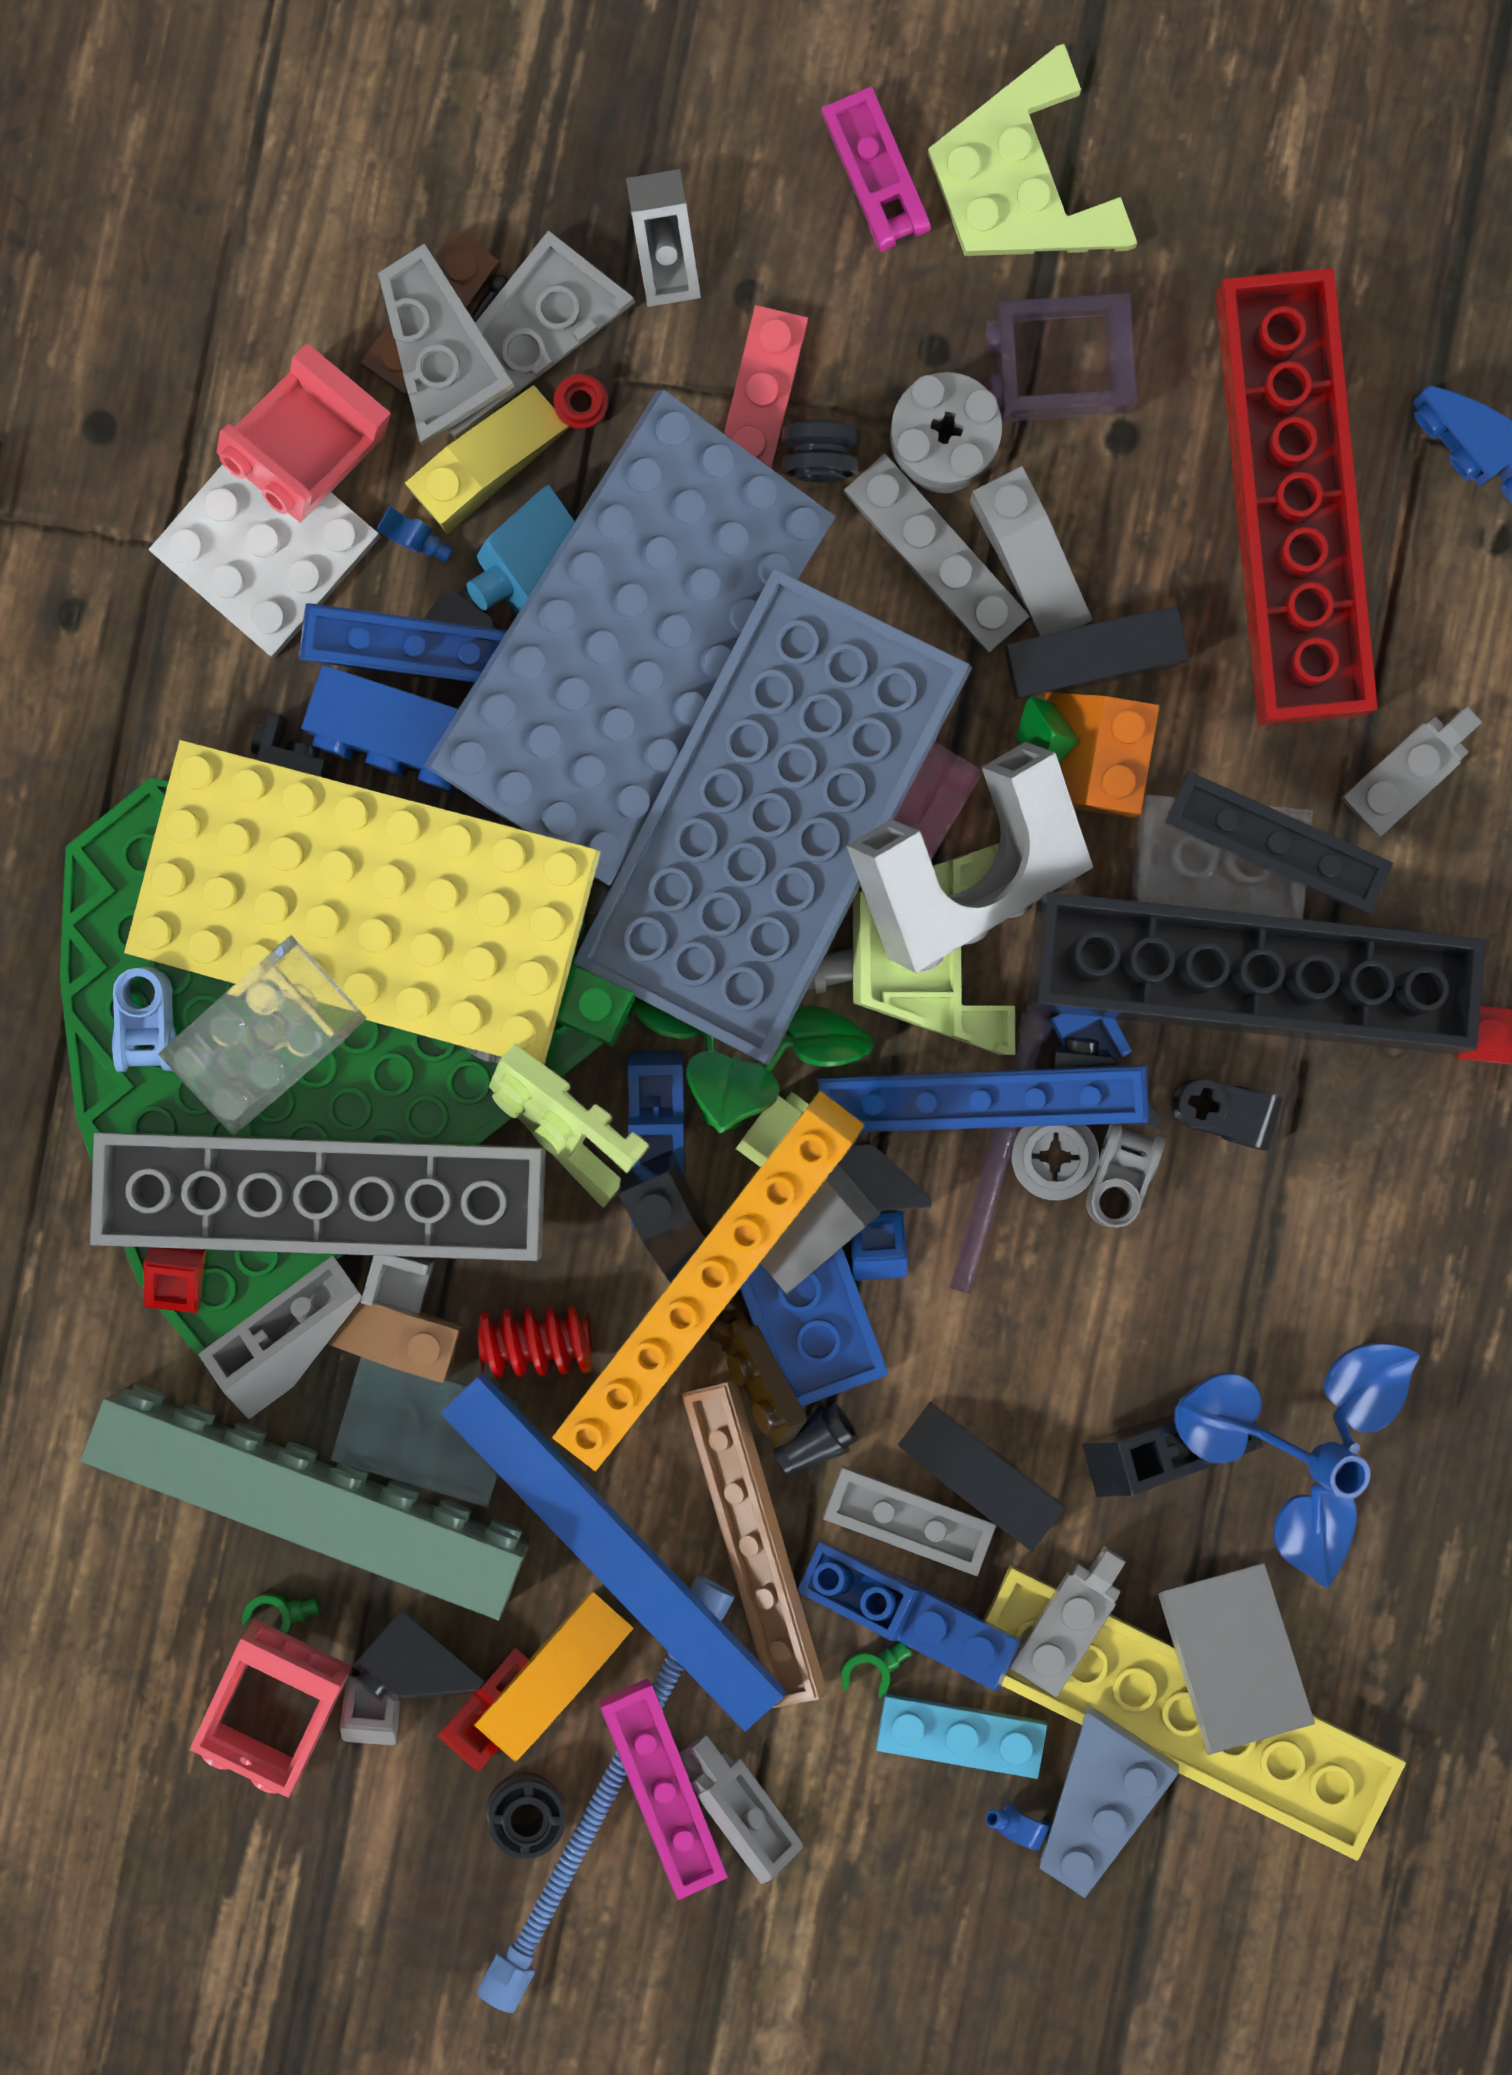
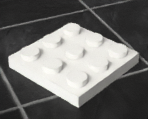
(262, 562)

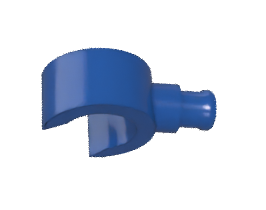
(412, 535)
(1018, 1826)

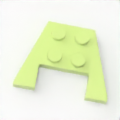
(1001, 182)
(934, 995)
(560, 1123)

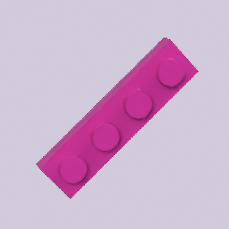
(662, 1789)

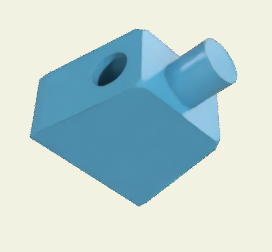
(520, 552)

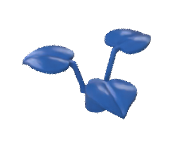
(1319, 1528)

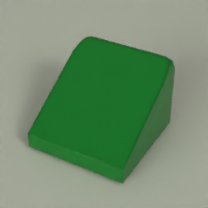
(1046, 728)

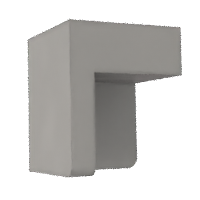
(398, 1281)

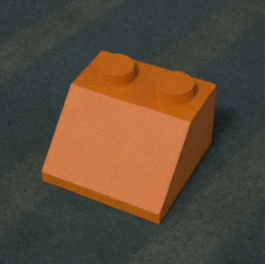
(1113, 752)

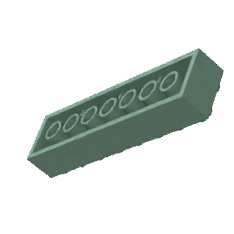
(307, 1499)

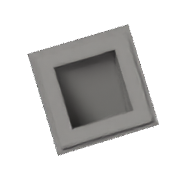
(367, 1718)

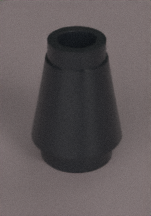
(821, 1438)

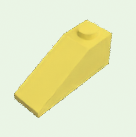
(485, 458)

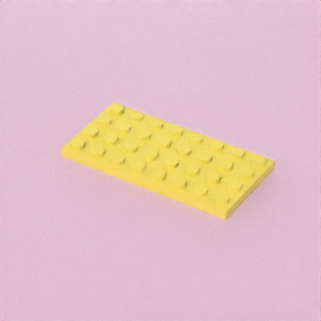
(400, 902)

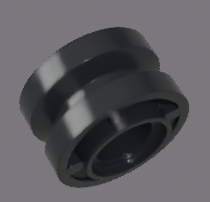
(820, 450)
(529, 1840)

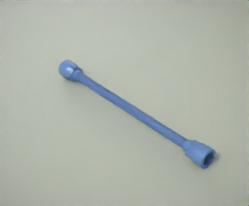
(511, 1972)

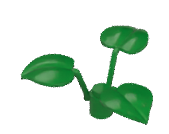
(738, 1089)

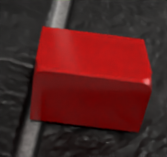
(174, 1278)

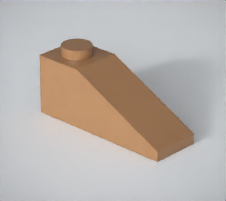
(401, 1339)

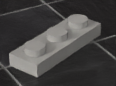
(909, 1520)

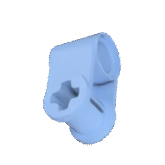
(140, 1024)

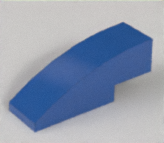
(658, 1103)

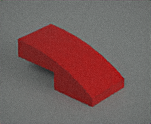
(460, 1731)

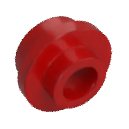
(576, 385)

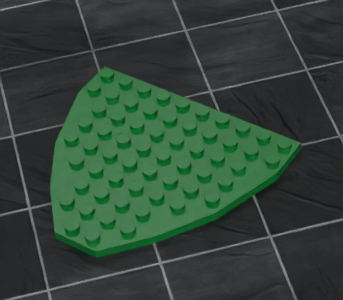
(367, 1089)

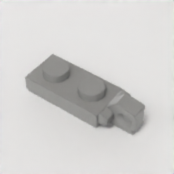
(1410, 771)
(1069, 1623)
(740, 1809)

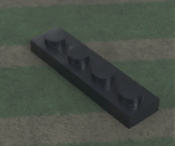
(1278, 843)

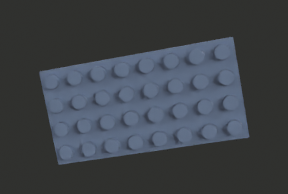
(627, 635)
(750, 834)

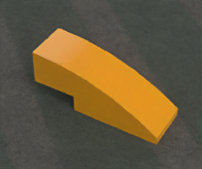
(553, 1676)

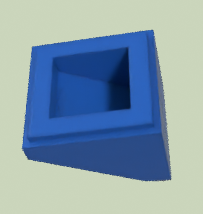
(880, 1248)

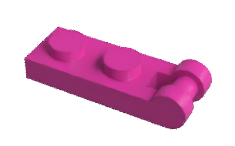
(875, 167)

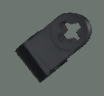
(1234, 1114)

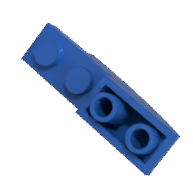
(1472, 432)
(909, 1615)

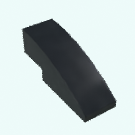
(1097, 653)
(981, 1476)

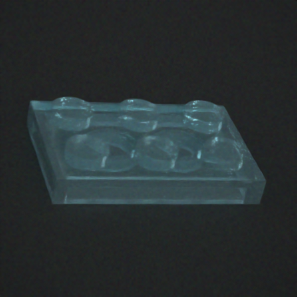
(398, 1433)

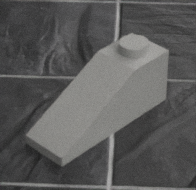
(1030, 553)
(281, 1339)

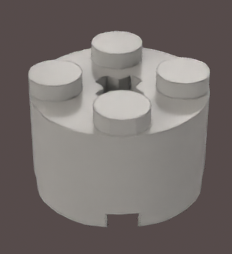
(928, 405)

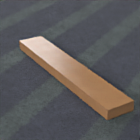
(754, 1540)

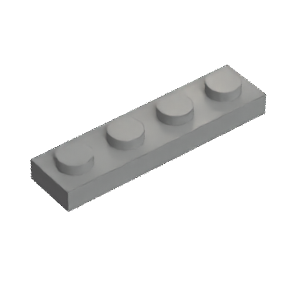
(936, 554)

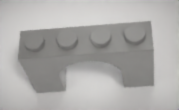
(1036, 855)

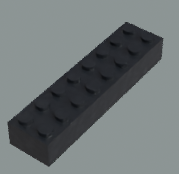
(1256, 974)

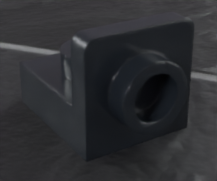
(297, 756)

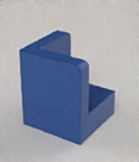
(1097, 1028)

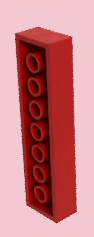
(1295, 497)

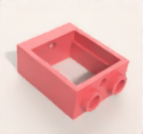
(292, 1664)

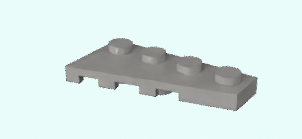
(544, 315)

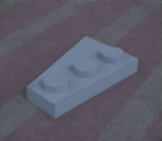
(1104, 1800)

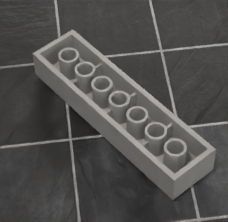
(317, 1196)

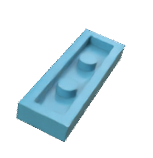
(961, 1735)

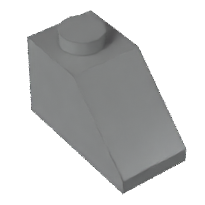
(663, 237)

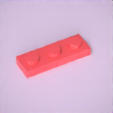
(765, 381)

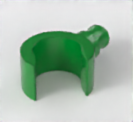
(291, 1611)
(885, 1661)

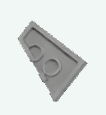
(440, 348)

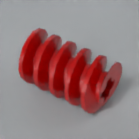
(535, 1342)

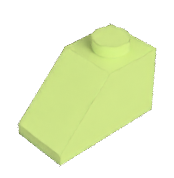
(771, 1128)

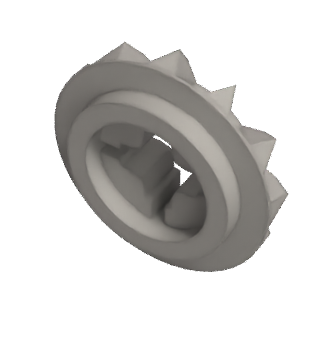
(1072, 1175)

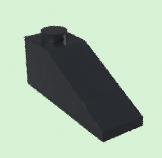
(664, 1212)
(1144, 1458)

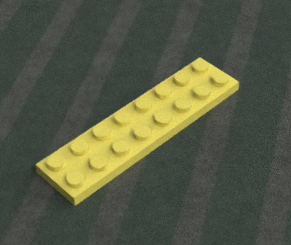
(1306, 1778)

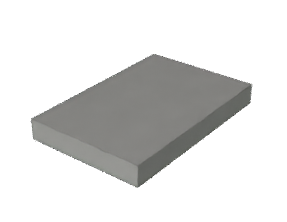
(1236, 1659)

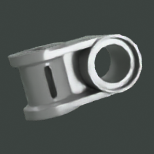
(1124, 1171)

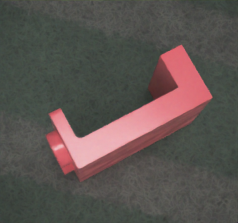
(304, 435)

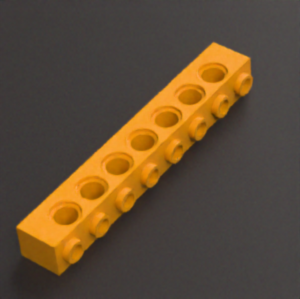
(709, 1280)

